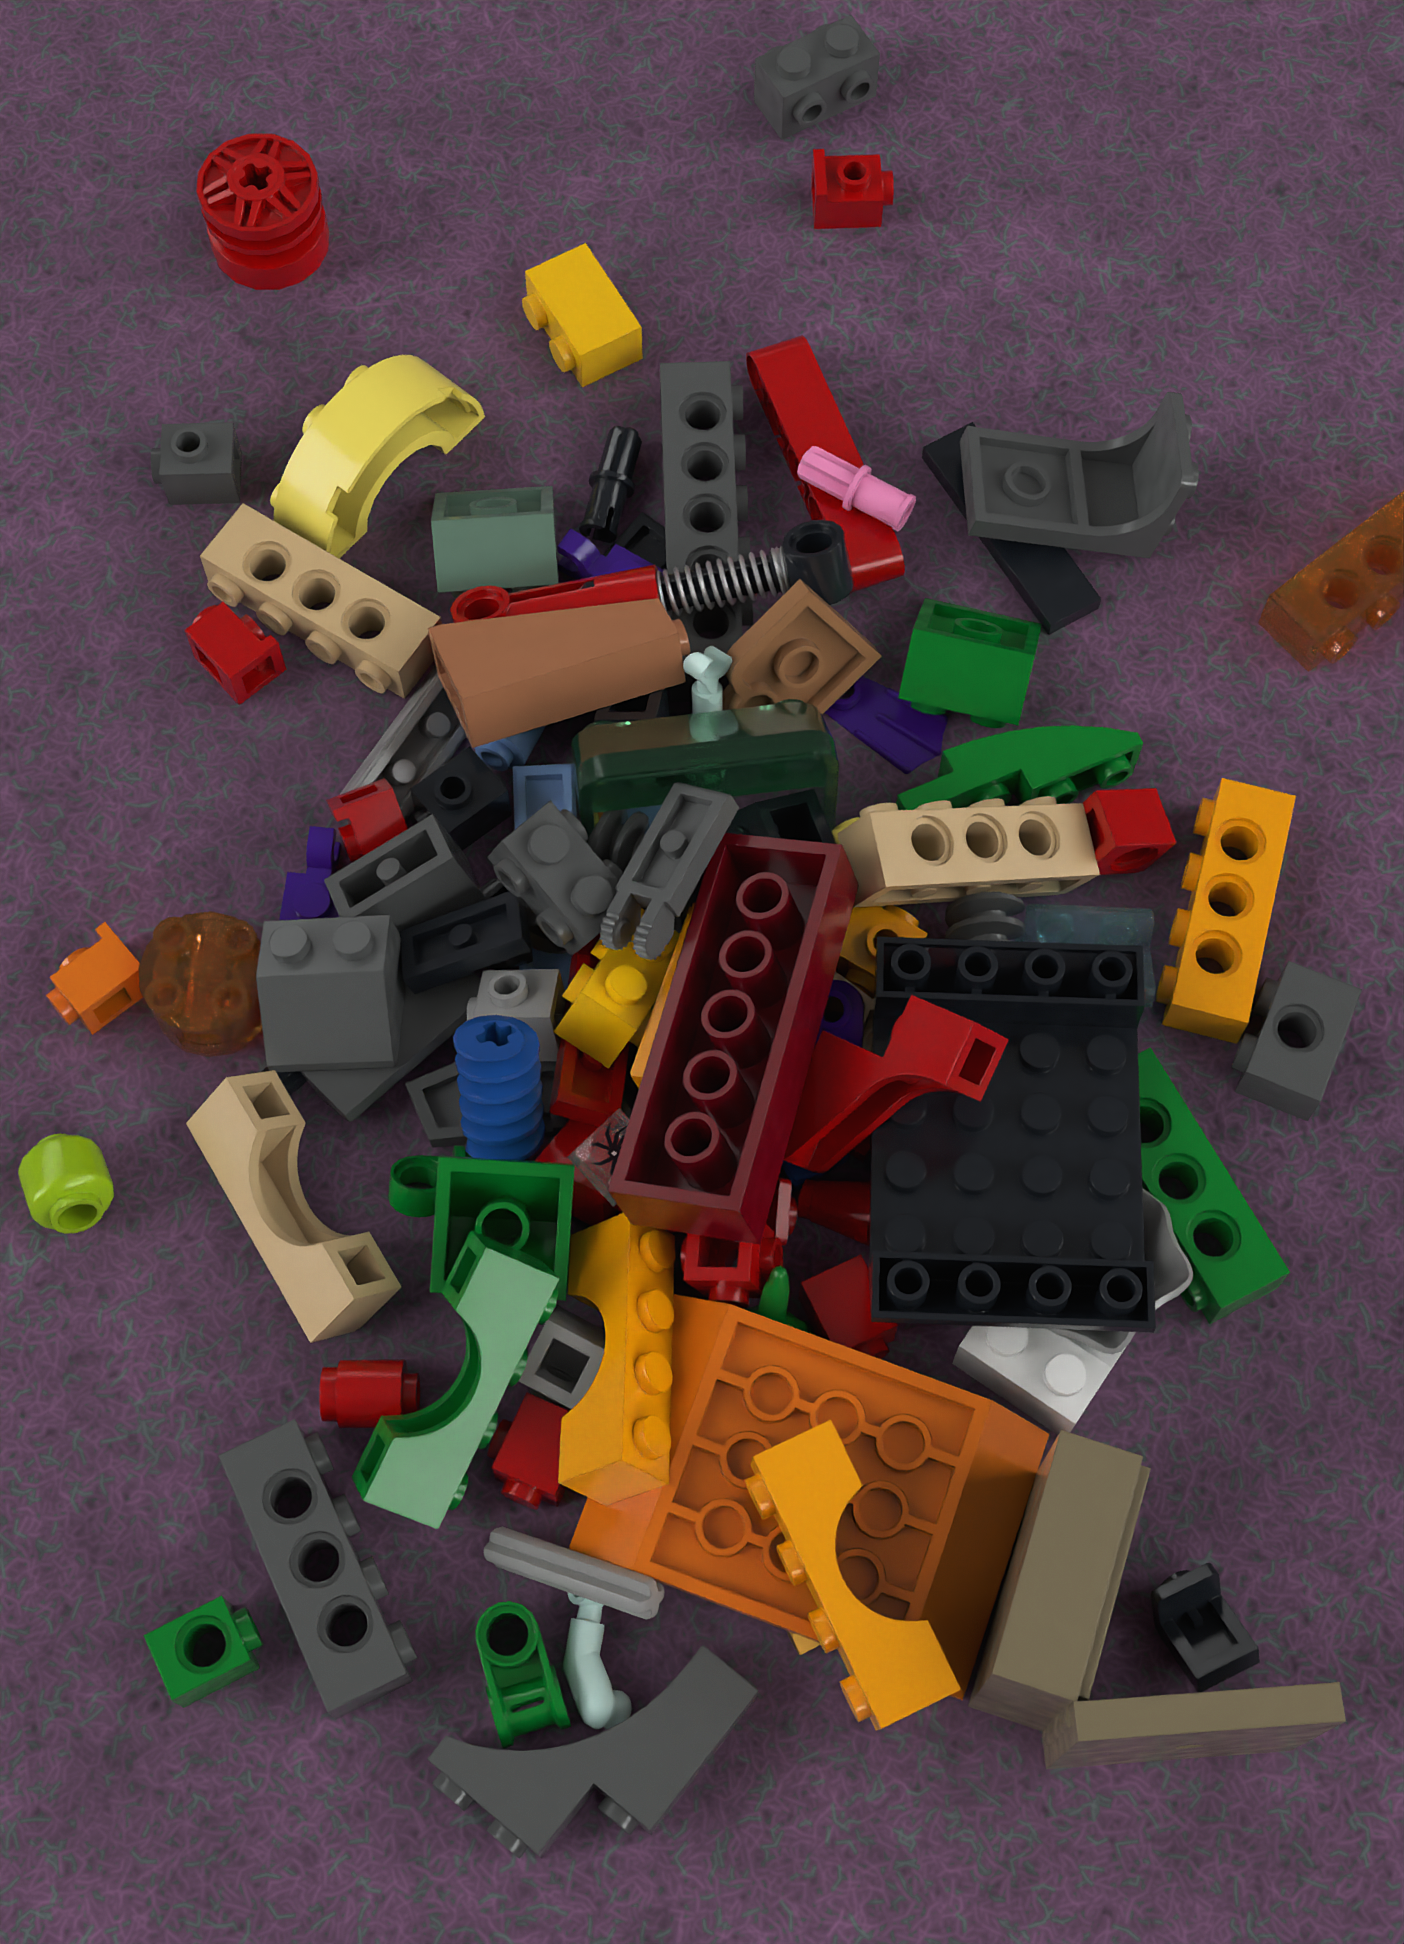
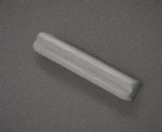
(574, 1572)

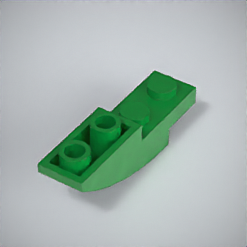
(1030, 765)

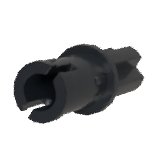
(611, 484)

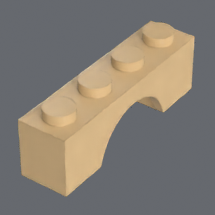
(252, 1145)

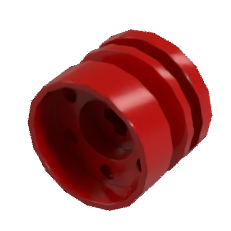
(263, 211)

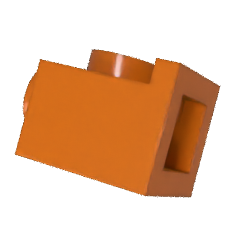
(96, 982)

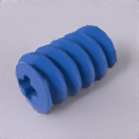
(499, 1087)

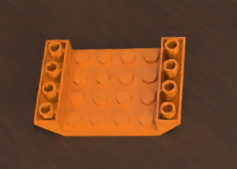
(915, 1543)

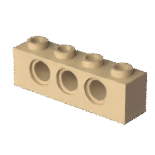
(257, 547)
(959, 852)

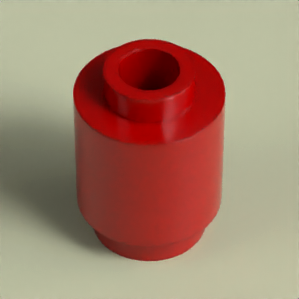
(367, 1389)

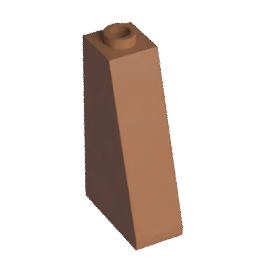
(555, 664)

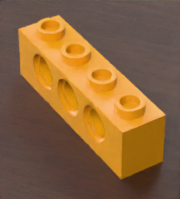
(1258, 825)

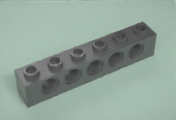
(692, 398)

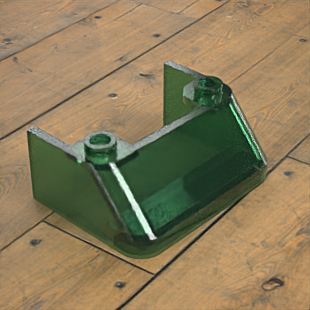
(716, 750)

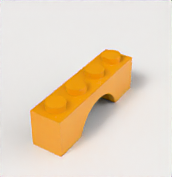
(620, 1429)
(890, 1662)

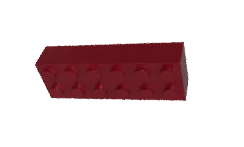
(736, 1038)

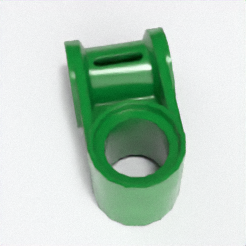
(519, 1678)

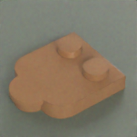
(797, 653)

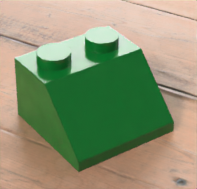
(969, 663)
(508, 1202)

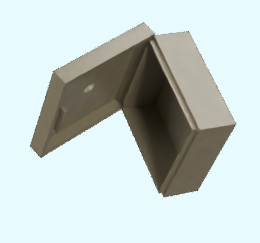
(1056, 1621)

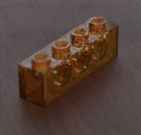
(1299, 609)

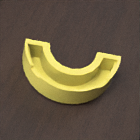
(361, 440)

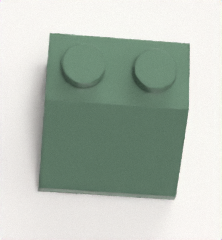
(494, 539)

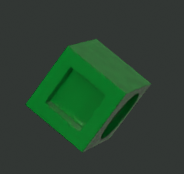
(174, 1646)

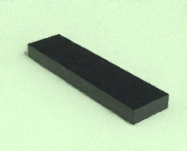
(1040, 573)

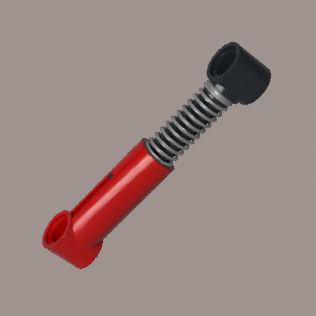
(810, 552)

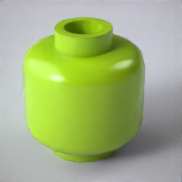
(66, 1183)

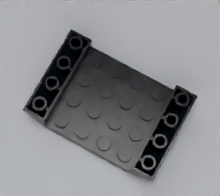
(1036, 1192)

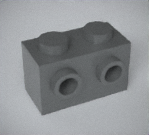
(816, 76)
(557, 876)

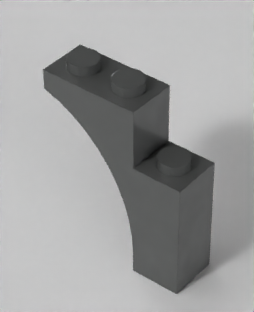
(635, 1764)

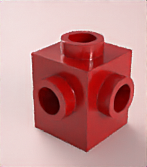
(709, 1268)

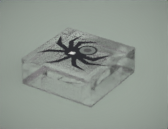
(599, 1153)

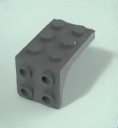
(1081, 493)

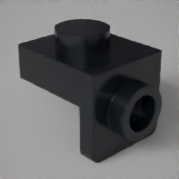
(1202, 1628)

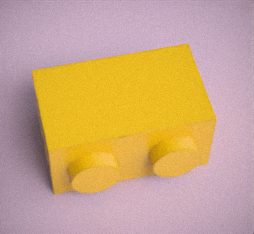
(582, 315)

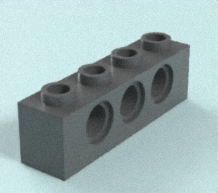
(260, 1477)

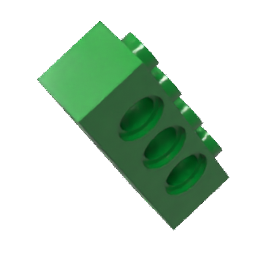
(1214, 1204)

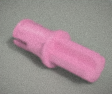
(856, 487)

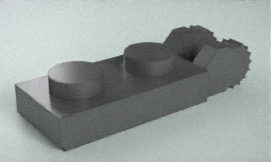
(666, 868)

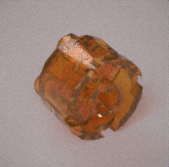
(203, 982)

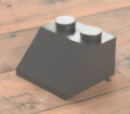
(331, 993)

